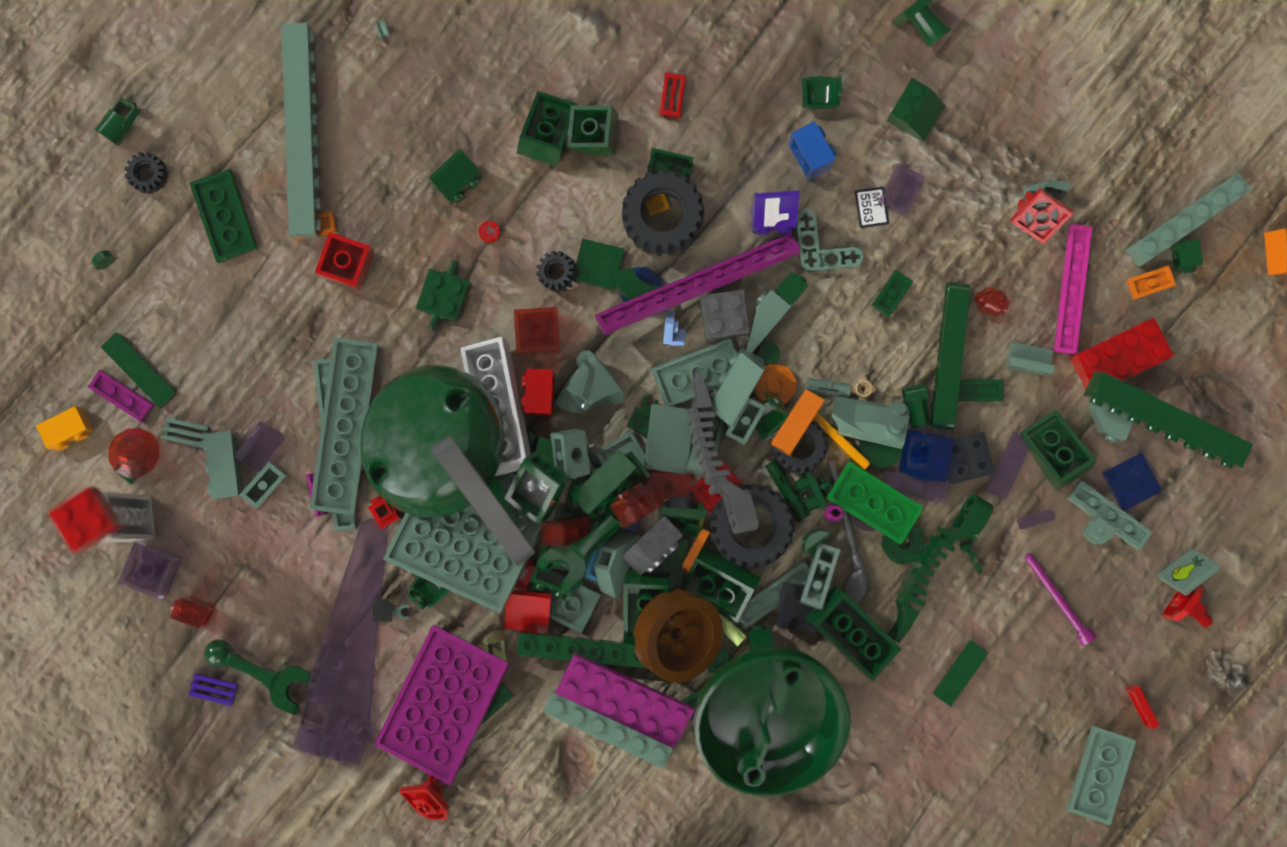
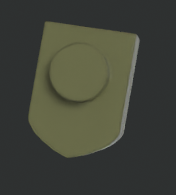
(496, 644)

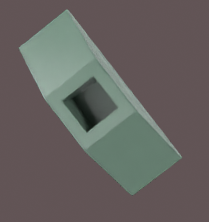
(610, 564)

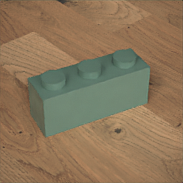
(222, 465)

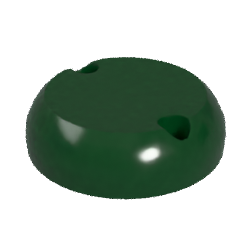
(414, 416)
(771, 722)

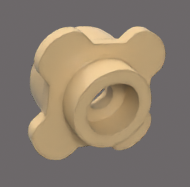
(863, 382)

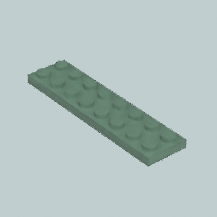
(341, 428)

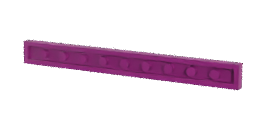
(697, 284)

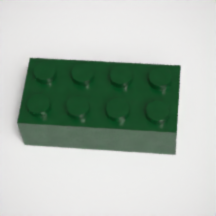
(853, 634)

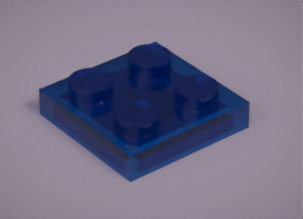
(1131, 481)

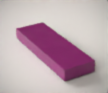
(121, 396)

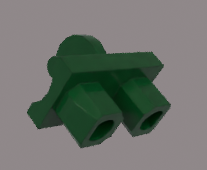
(817, 499)

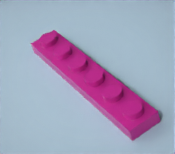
(1072, 289)

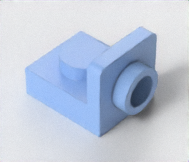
(673, 335)

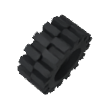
(135, 166)
(545, 268)

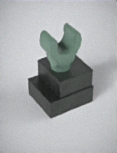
(384, 612)

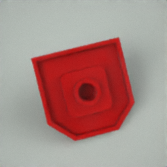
(1188, 606)
(427, 799)

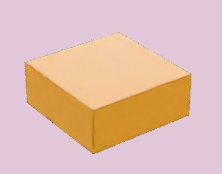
(657, 205)

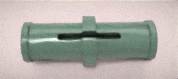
(828, 387)

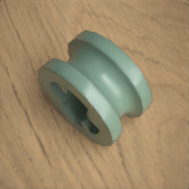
(382, 29)

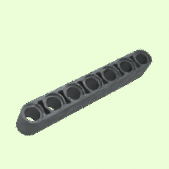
(482, 499)

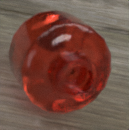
(991, 301)

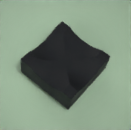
(970, 459)
(791, 612)

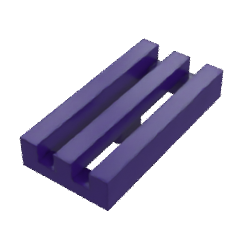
(195, 684)

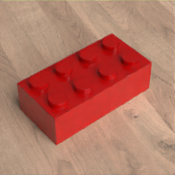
(1124, 353)

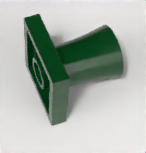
(925, 20)

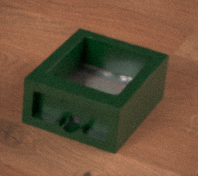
(537, 488)

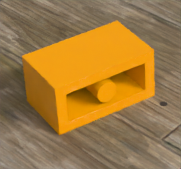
(65, 428)

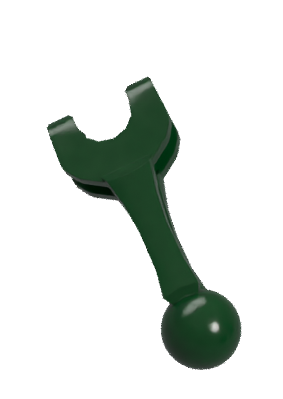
(578, 554)
(220, 654)

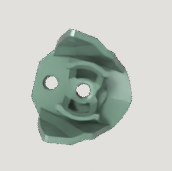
(589, 386)

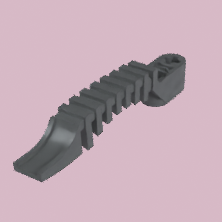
(737, 501)

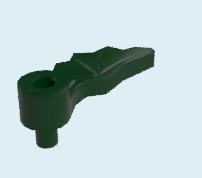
(965, 547)

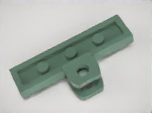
(1107, 518)

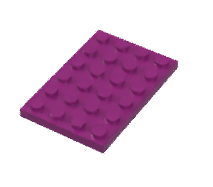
(442, 704)

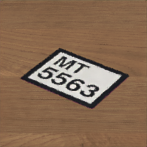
(869, 210)

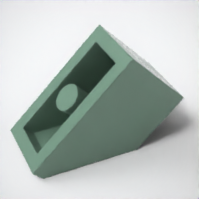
(1110, 425)

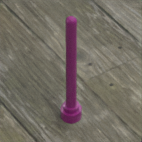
(1084, 634)

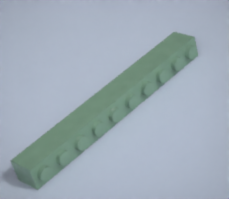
(300, 130)

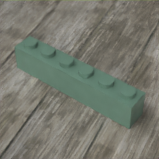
(1188, 219)
(608, 730)

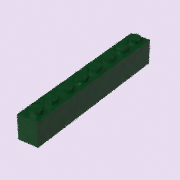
(1167, 419)

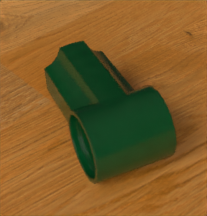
(916, 400)

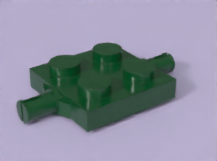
(443, 295)

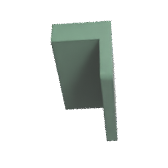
(1030, 359)

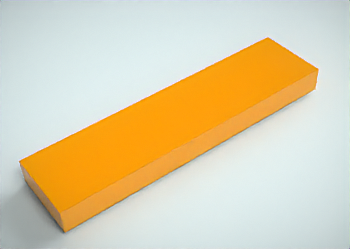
(841, 443)

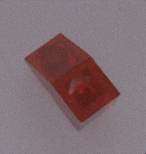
(191, 611)

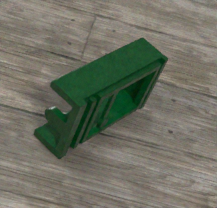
(542, 584)

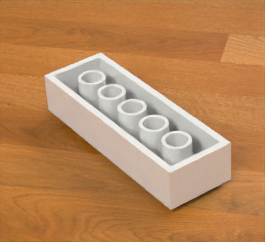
(493, 366)
(135, 516)

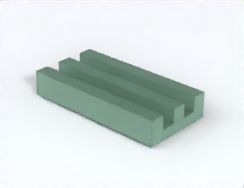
(167, 428)

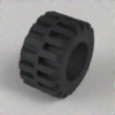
(813, 460)

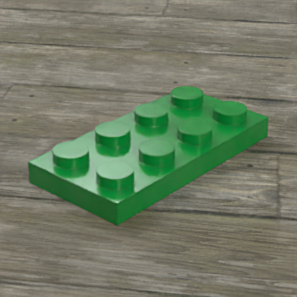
(874, 503)

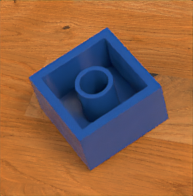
(812, 150)

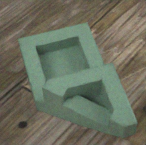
(1053, 187)

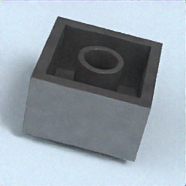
(724, 315)
(653, 547)

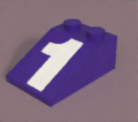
(774, 212)

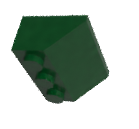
(606, 483)
(721, 583)

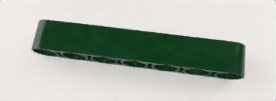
(950, 355)

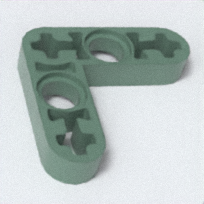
(820, 255)

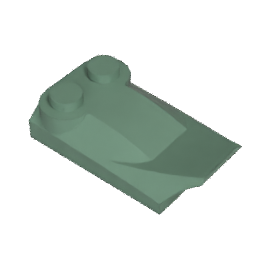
(871, 420)

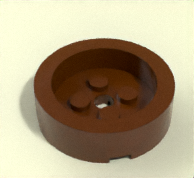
(697, 640)

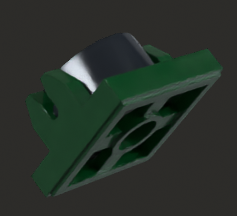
(684, 515)

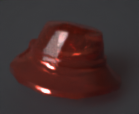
(133, 459)

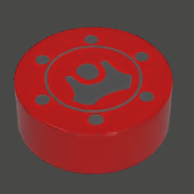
(489, 231)

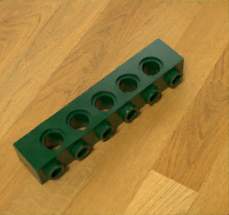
(564, 647)

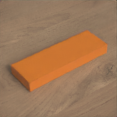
(797, 422)

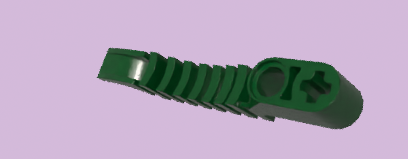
(967, 524)

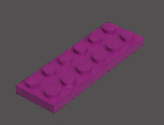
(624, 700)

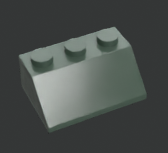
(736, 385)

